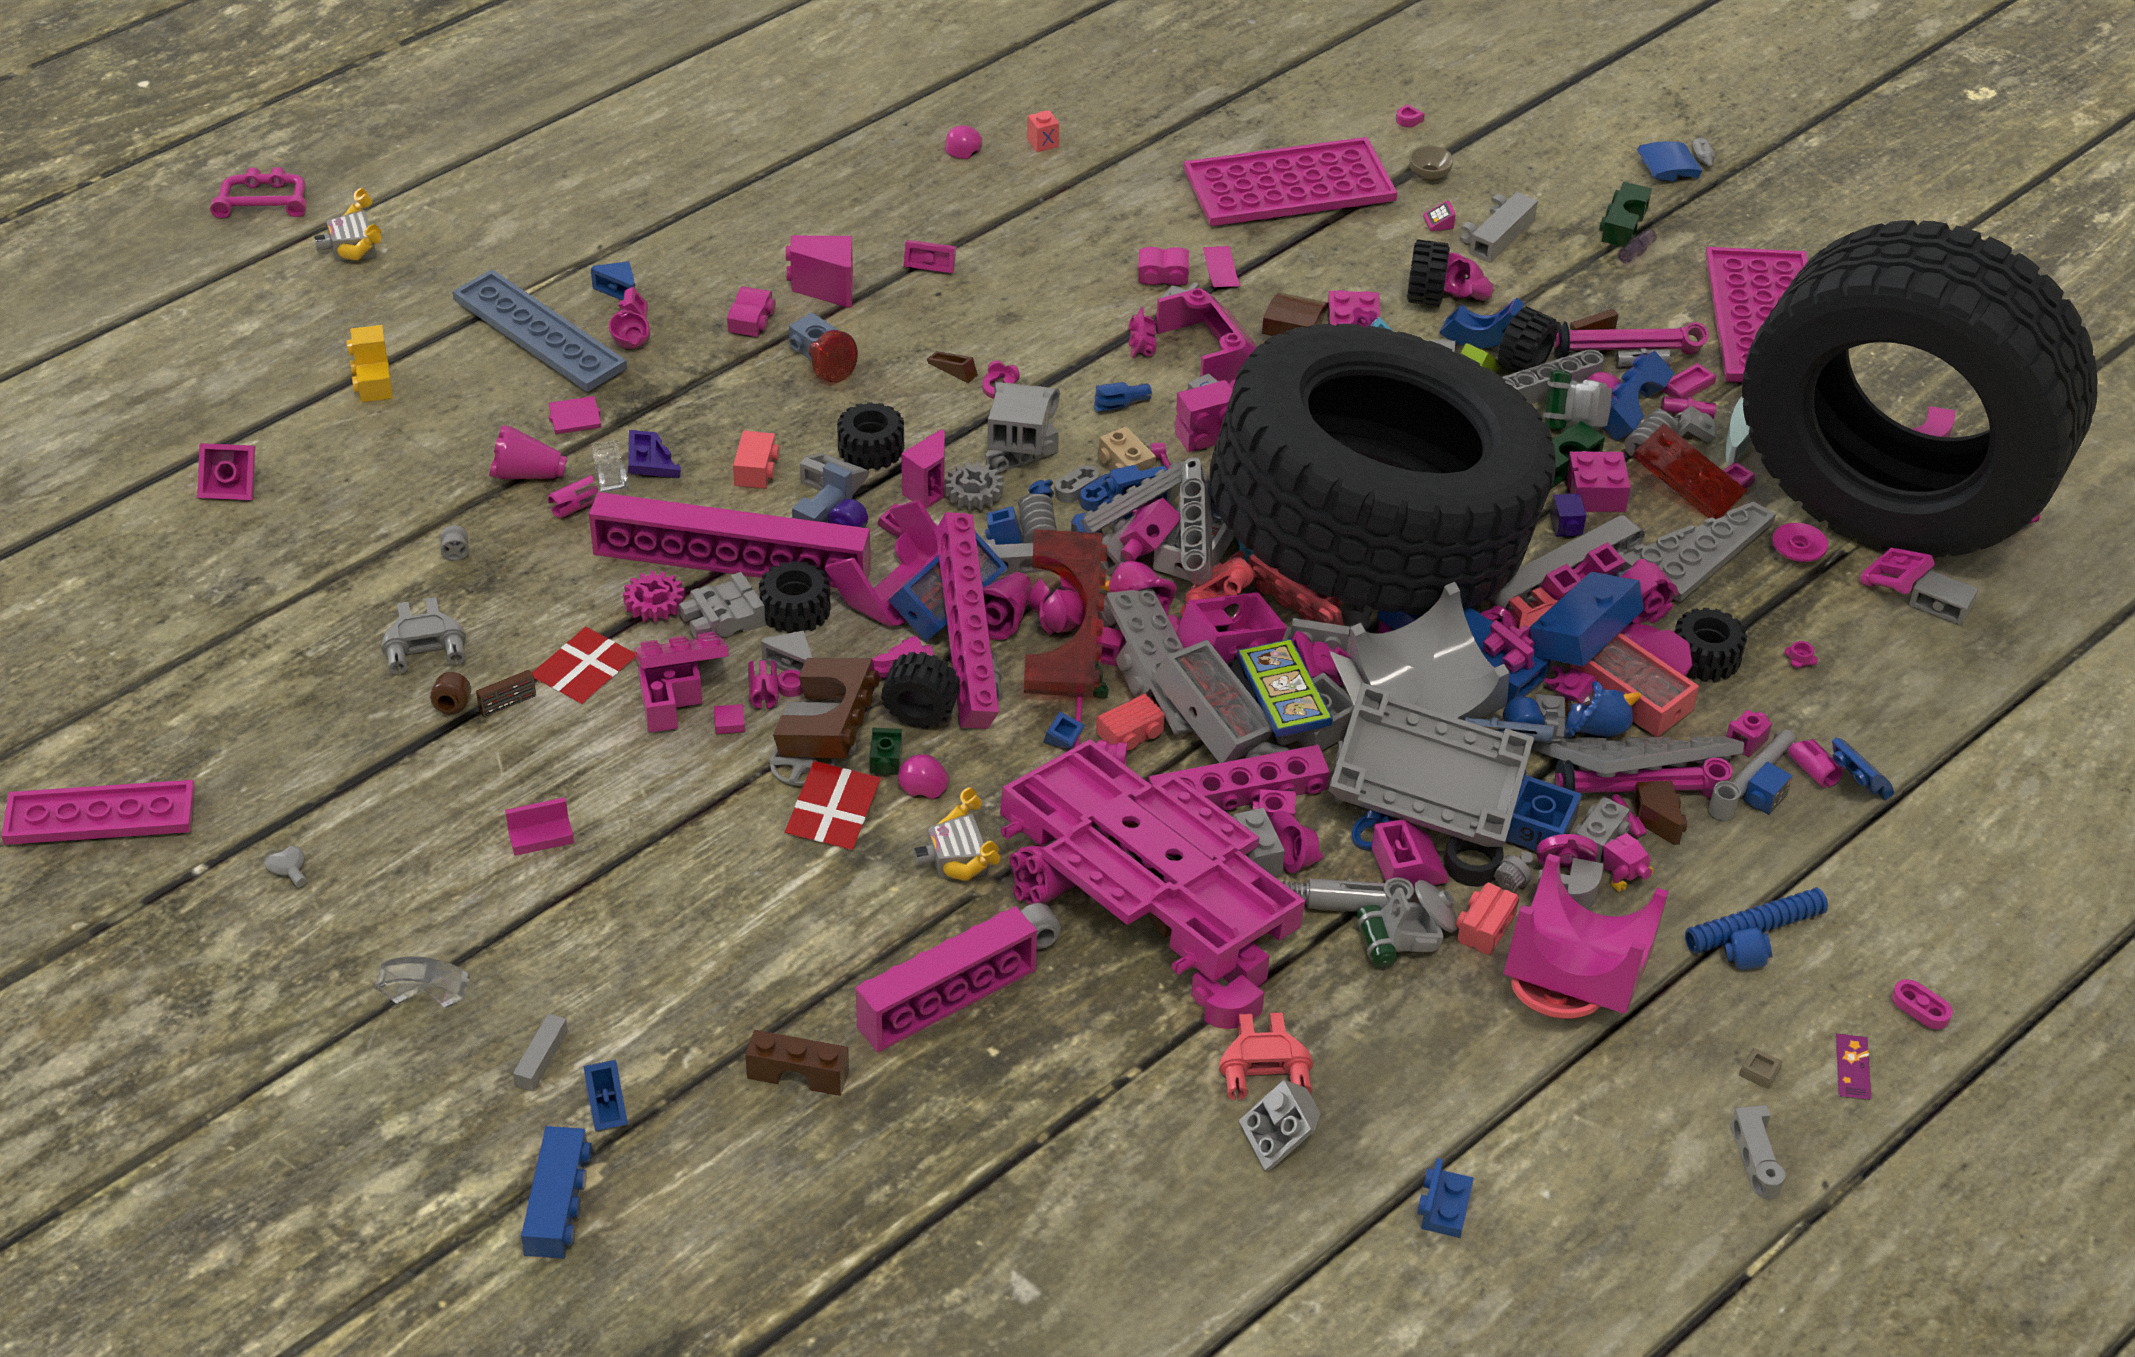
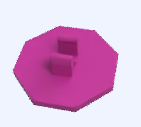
(1670, 649)

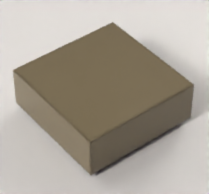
(1760, 1068)

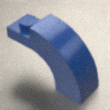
(1478, 329)

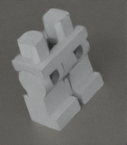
(724, 608)

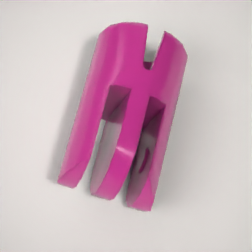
(568, 500)
(763, 685)
(1816, 762)

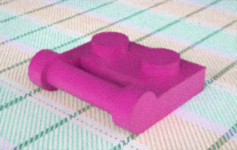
(1900, 563)

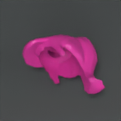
(1461, 287)

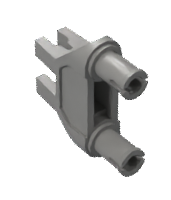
(422, 634)

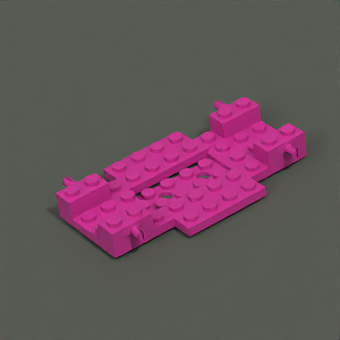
(1211, 896)

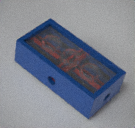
(922, 597)

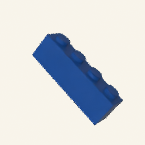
(555, 1192)

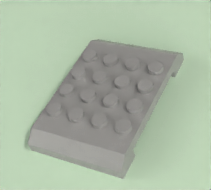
(1430, 768)

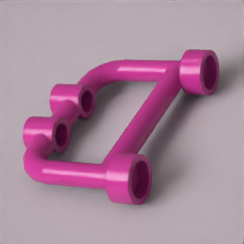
(294, 205)

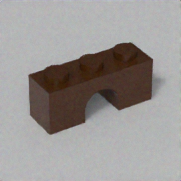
(820, 1062)

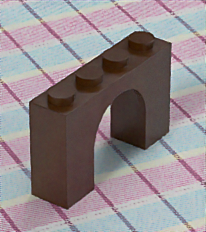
(834, 731)

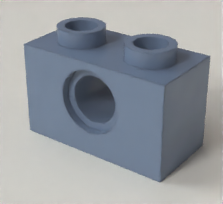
(806, 331)

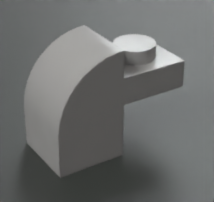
(1582, 882)

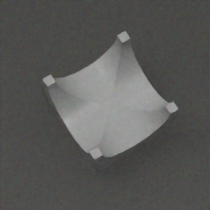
(1433, 662)

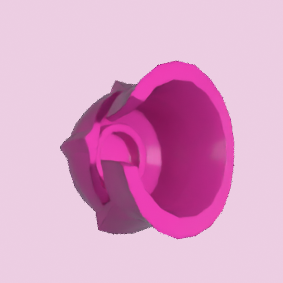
(1062, 609)

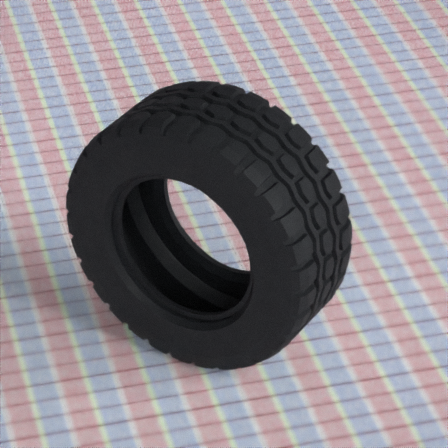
(1967, 307)
(1380, 467)

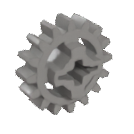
(974, 485)

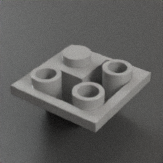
(1280, 1122)

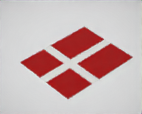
(583, 665)
(832, 805)

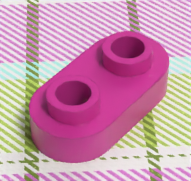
(1922, 1004)

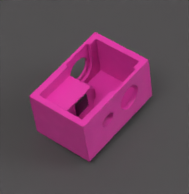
(1249, 627)

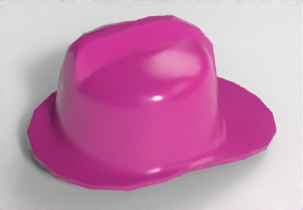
(1298, 841)

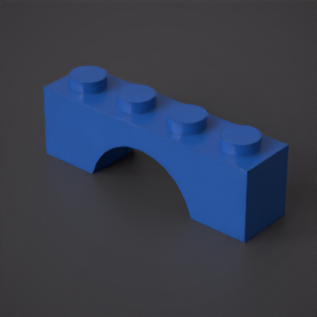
(1646, 378)

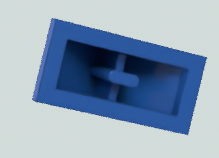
(613, 278)
(605, 1095)

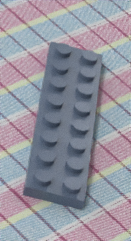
(540, 330)

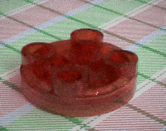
(834, 356)

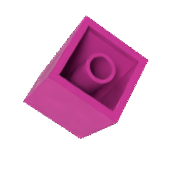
(821, 267)

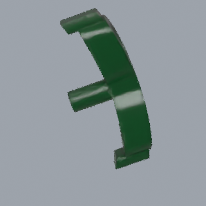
(1102, 690)

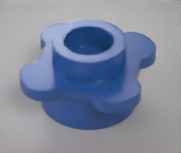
(1042, 487)

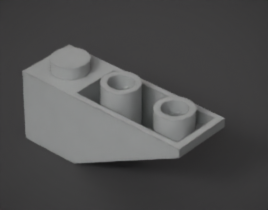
(1007, 460)

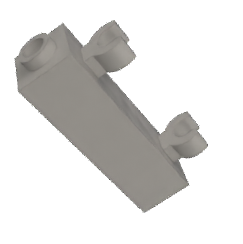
(1502, 228)

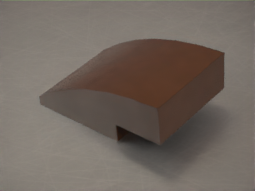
(1291, 312)

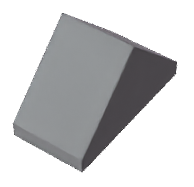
(787, 650)

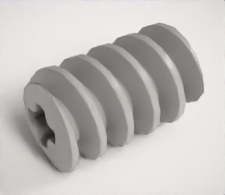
(1647, 428)
(1036, 513)

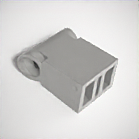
(1021, 417)

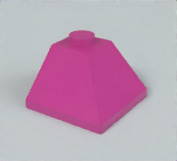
(226, 471)

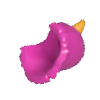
(1138, 576)

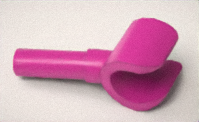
(1159, 451)

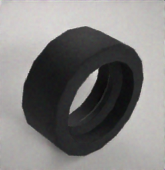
(1471, 874)

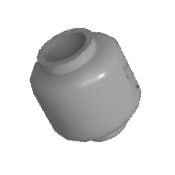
(1045, 922)

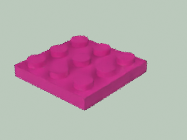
(680, 650)

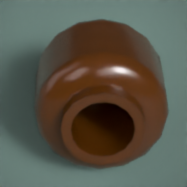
(450, 693)

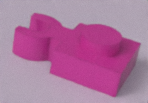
(1573, 686)

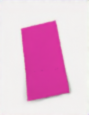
(1221, 266)

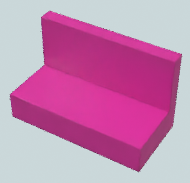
(539, 826)

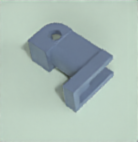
(837, 487)

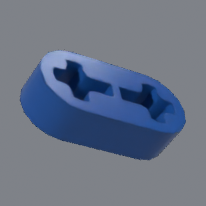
(1094, 494)

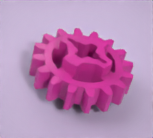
(653, 596)

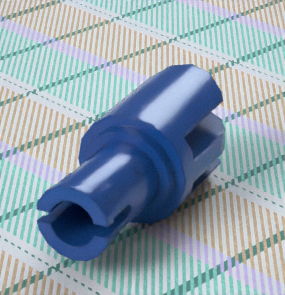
(1119, 395)

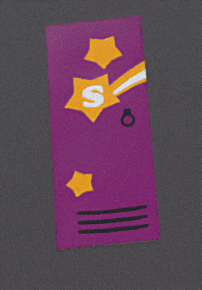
(1853, 1066)

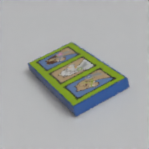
(1284, 688)

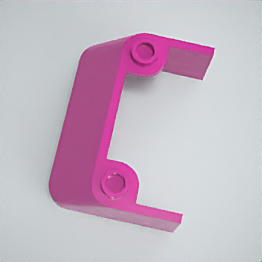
(1197, 307)
(914, 549)

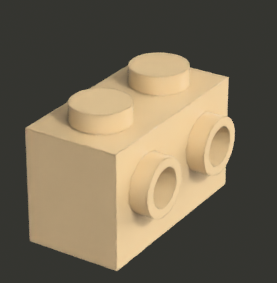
(1124, 449)

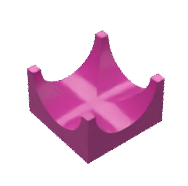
(1579, 950)

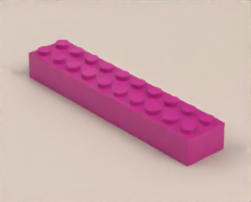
(718, 537)

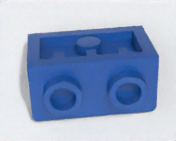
(1446, 1201)

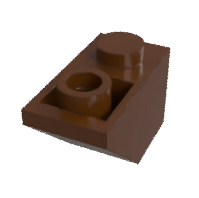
(1660, 809)

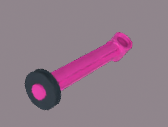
(1630, 339)
(1691, 778)

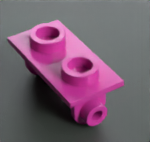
(1142, 334)

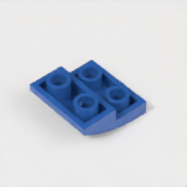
(1669, 160)
(1861, 769)

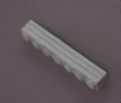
(1133, 498)

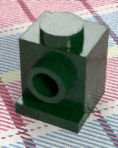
(885, 751)

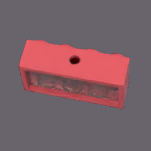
(1632, 669)

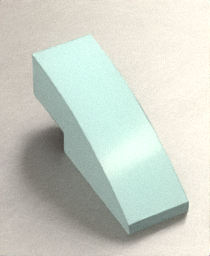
(1738, 435)

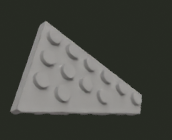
(1638, 752)

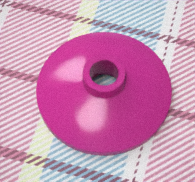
(1800, 542)

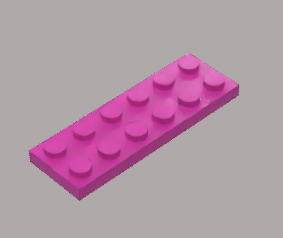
(98, 812)

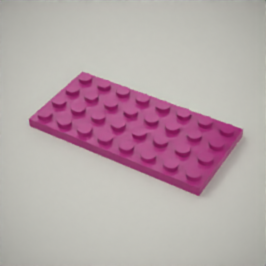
(1289, 181)
(1743, 293)

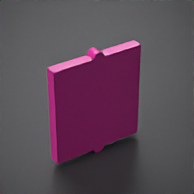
(574, 415)

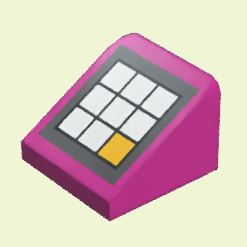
(1440, 217)

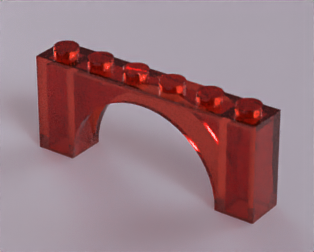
(1072, 666)

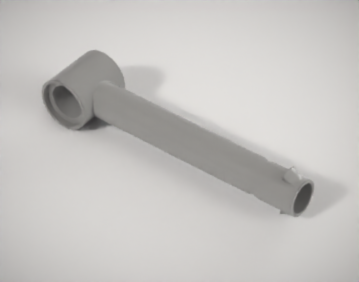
(1727, 794)

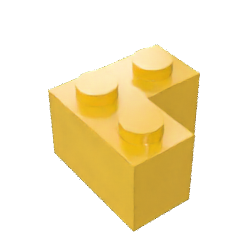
(370, 363)

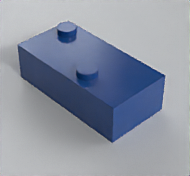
(1586, 618)

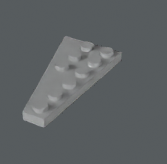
(1698, 552)

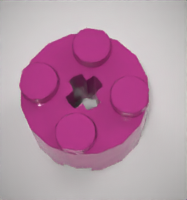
(1656, 590)

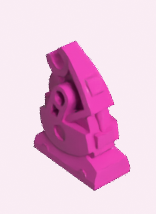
(1318, 658)

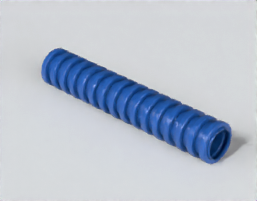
(1765, 917)

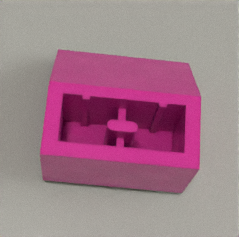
(925, 470)
(1407, 853)

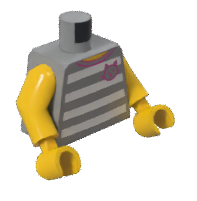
(351, 234)
(957, 845)

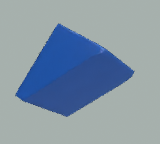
(1063, 731)

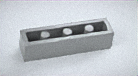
(540, 1052)

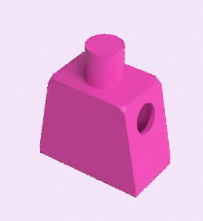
(1148, 529)

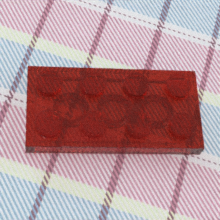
(1689, 472)

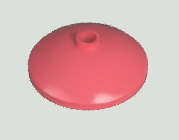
(1551, 1002)

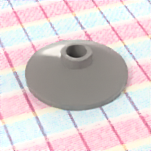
(1437, 904)

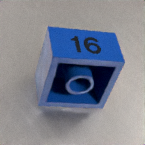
(1542, 812)

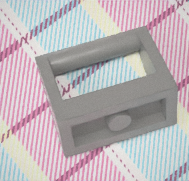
(812, 471)

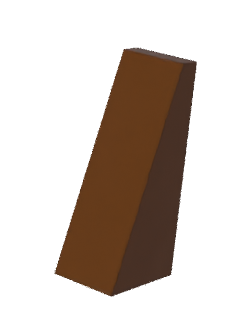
(955, 365)

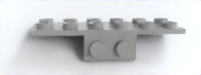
(1148, 642)

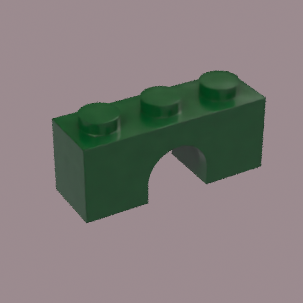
(1624, 213)
(1574, 439)

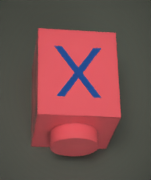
(1043, 131)

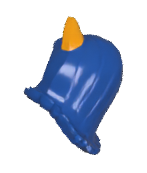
(1605, 716)

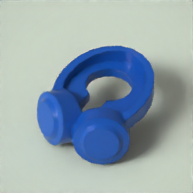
(1365, 822)

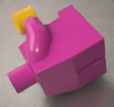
(1626, 860)

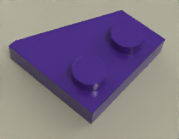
(649, 455)

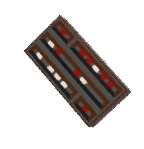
(506, 693)

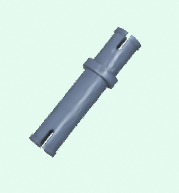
(1544, 732)

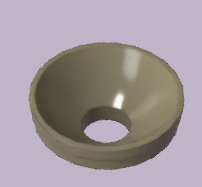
(1431, 162)

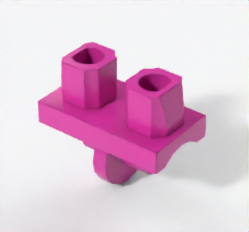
(1513, 642)

